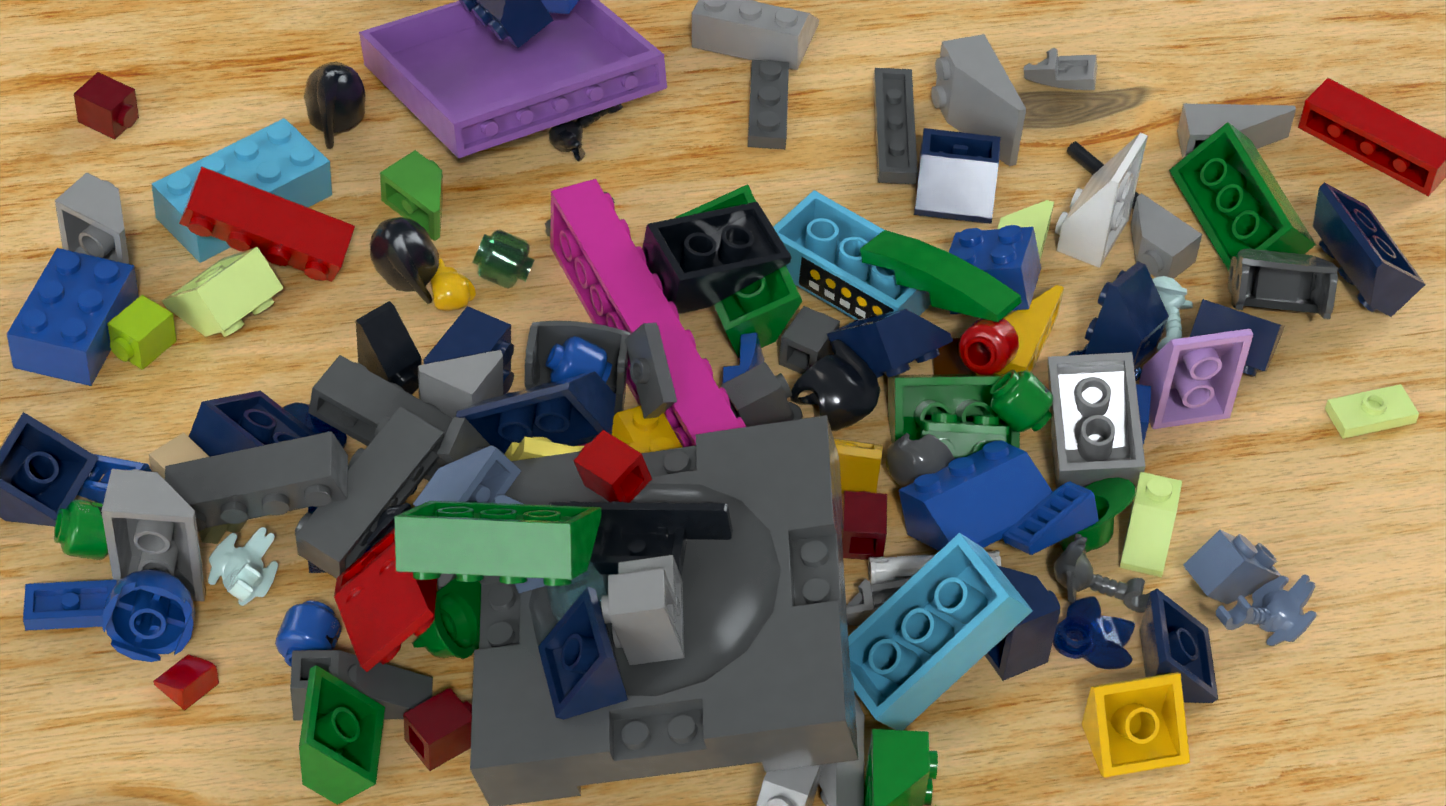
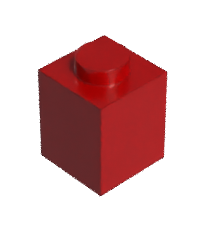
(612, 468)

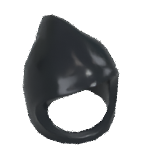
(334, 99)
(404, 255)
(840, 387)

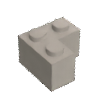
(646, 610)

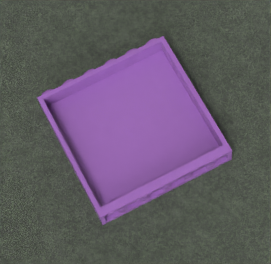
(490, 92)

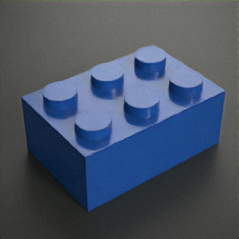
(67, 314)

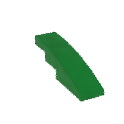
(947, 278)

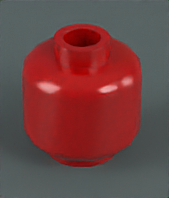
(988, 346)

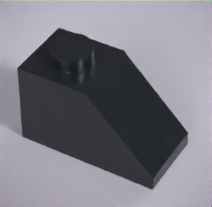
(388, 348)

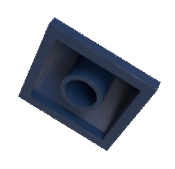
(1178, 643)
(581, 660)

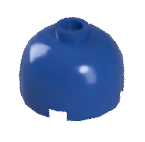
(149, 615)

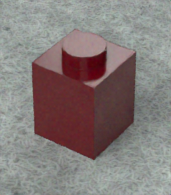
(106, 105)
(864, 524)
(439, 728)

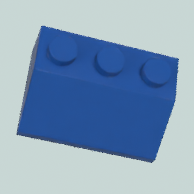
(973, 496)

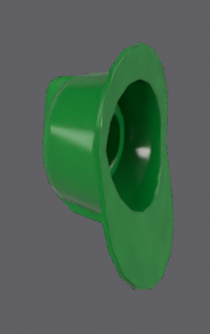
(1111, 498)
(455, 622)

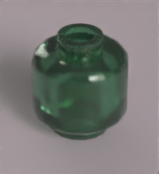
(503, 259)

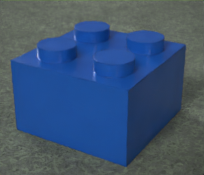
(1005, 254)

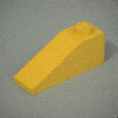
(1034, 328)

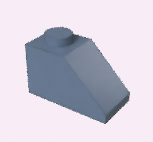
(471, 478)

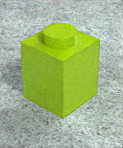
(141, 332)

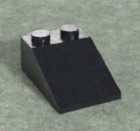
(712, 254)

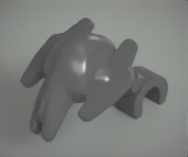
(1076, 574)

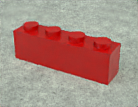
(1375, 136)
(277, 226)

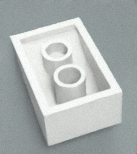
(1102, 207)

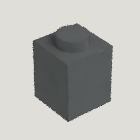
(806, 340)
(759, 396)

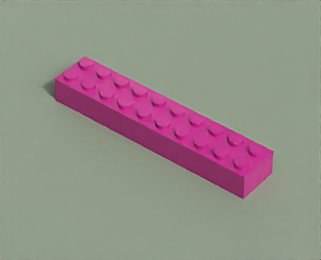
(624, 294)

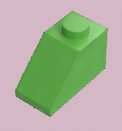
(415, 191)

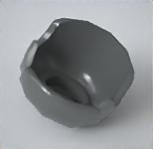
(914, 458)

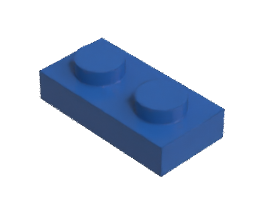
(65, 604)

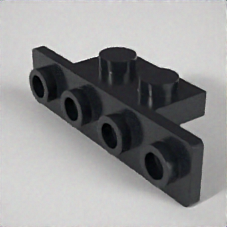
(653, 530)

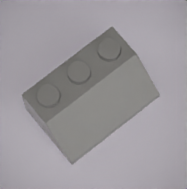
(752, 30)
(151, 529)

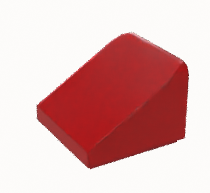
(188, 680)

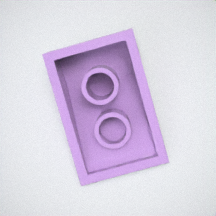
(1196, 378)

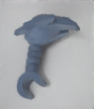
(1274, 610)

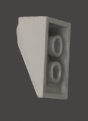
(978, 94)
(1095, 418)

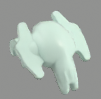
(1173, 299)
(242, 566)

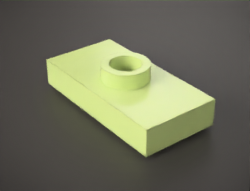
(1371, 411)

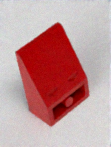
(383, 604)

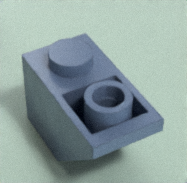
(1231, 567)

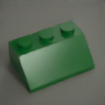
(918, 396)

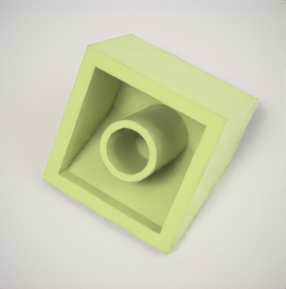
(226, 293)

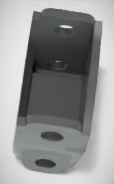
(1282, 281)
(546, 334)

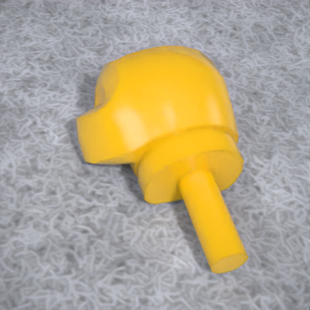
(451, 288)

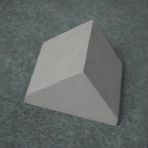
(461, 381)

